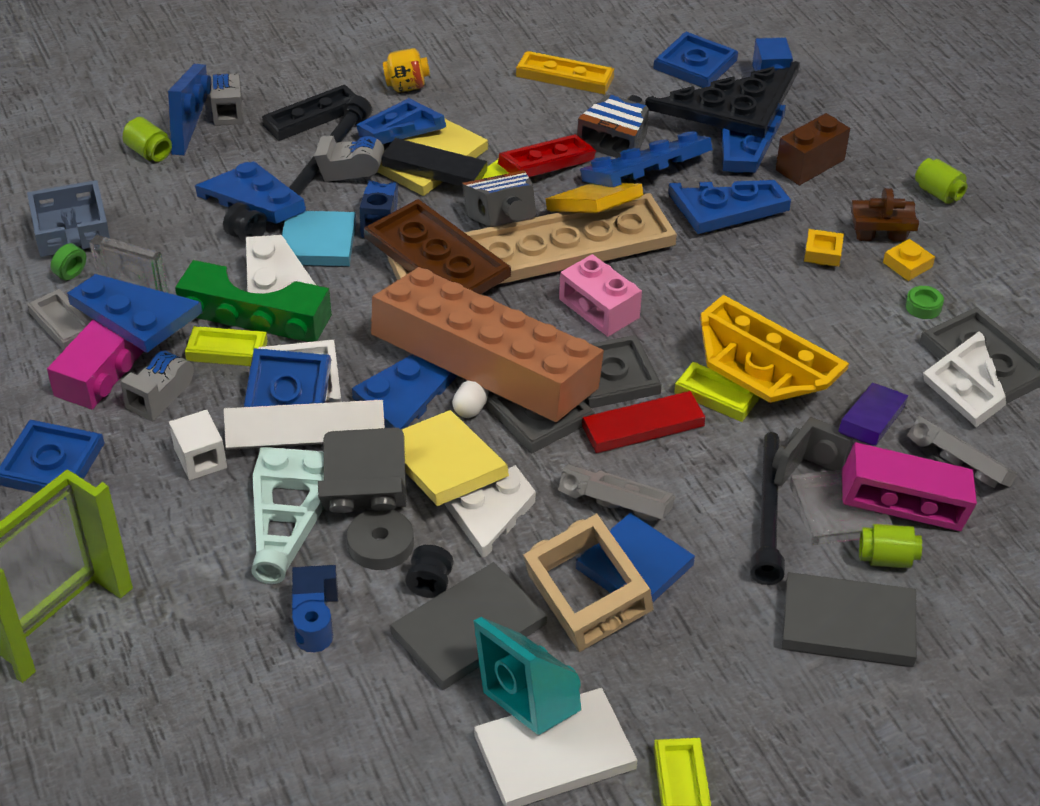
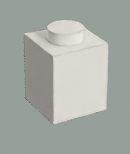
(198, 444)

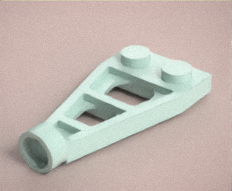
(283, 470)

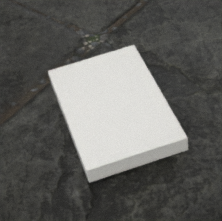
(563, 758)

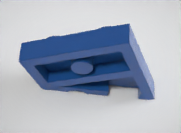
(401, 122)

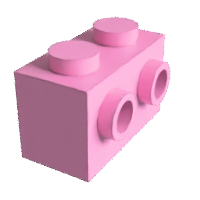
(600, 295)

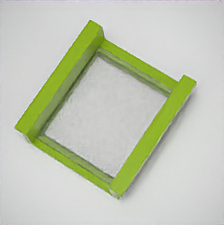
(51, 554)

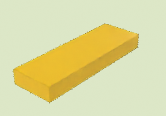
(565, 72)

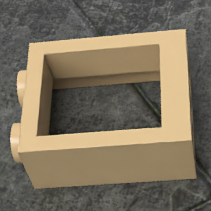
(609, 612)

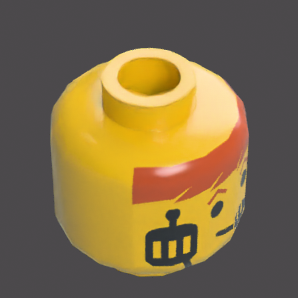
(406, 70)

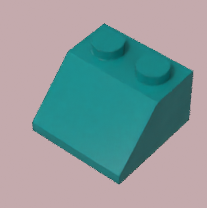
(525, 677)

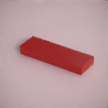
(547, 156)
(643, 421)

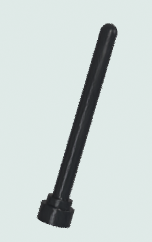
(355, 111)
(767, 562)

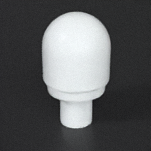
(469, 399)

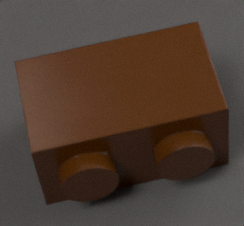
(812, 149)

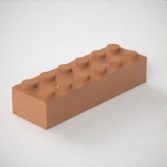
(487, 343)

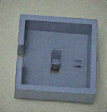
(80, 216)

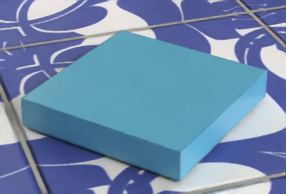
(321, 237)

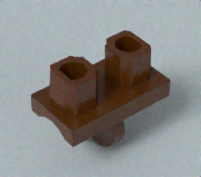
(884, 214)

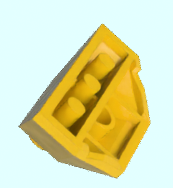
(764, 354)

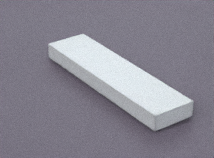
(297, 423)

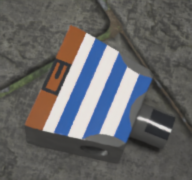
(614, 124)
(505, 199)

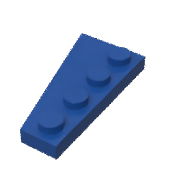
(634, 162)

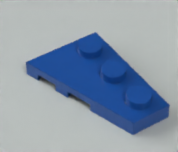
(185, 105)
(745, 151)
(255, 188)
(720, 207)
(132, 310)
(404, 389)

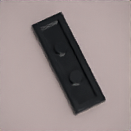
(307, 113)
(433, 162)

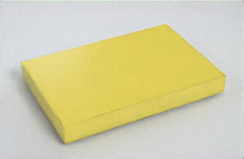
(452, 139)
(449, 458)

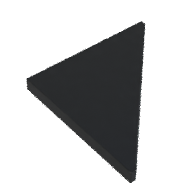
(732, 104)

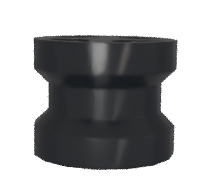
(243, 222)
(429, 571)

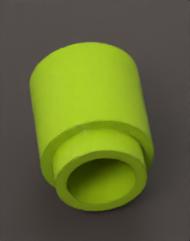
(147, 139)
(941, 180)
(890, 545)

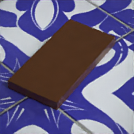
(425, 239)

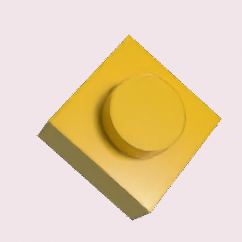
(823, 247)
(908, 259)

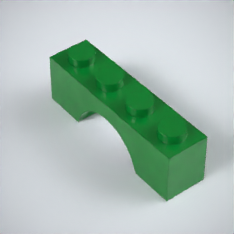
(291, 312)

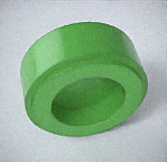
(68, 261)
(924, 302)

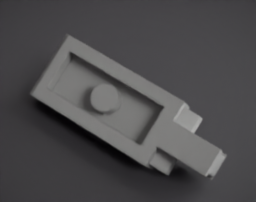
(958, 451)
(616, 491)

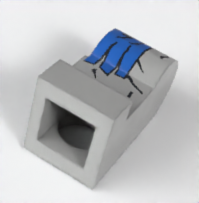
(226, 96)
(348, 158)
(157, 384)

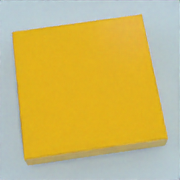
(594, 198)

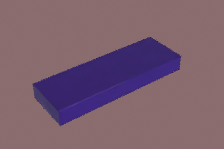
(873, 414)

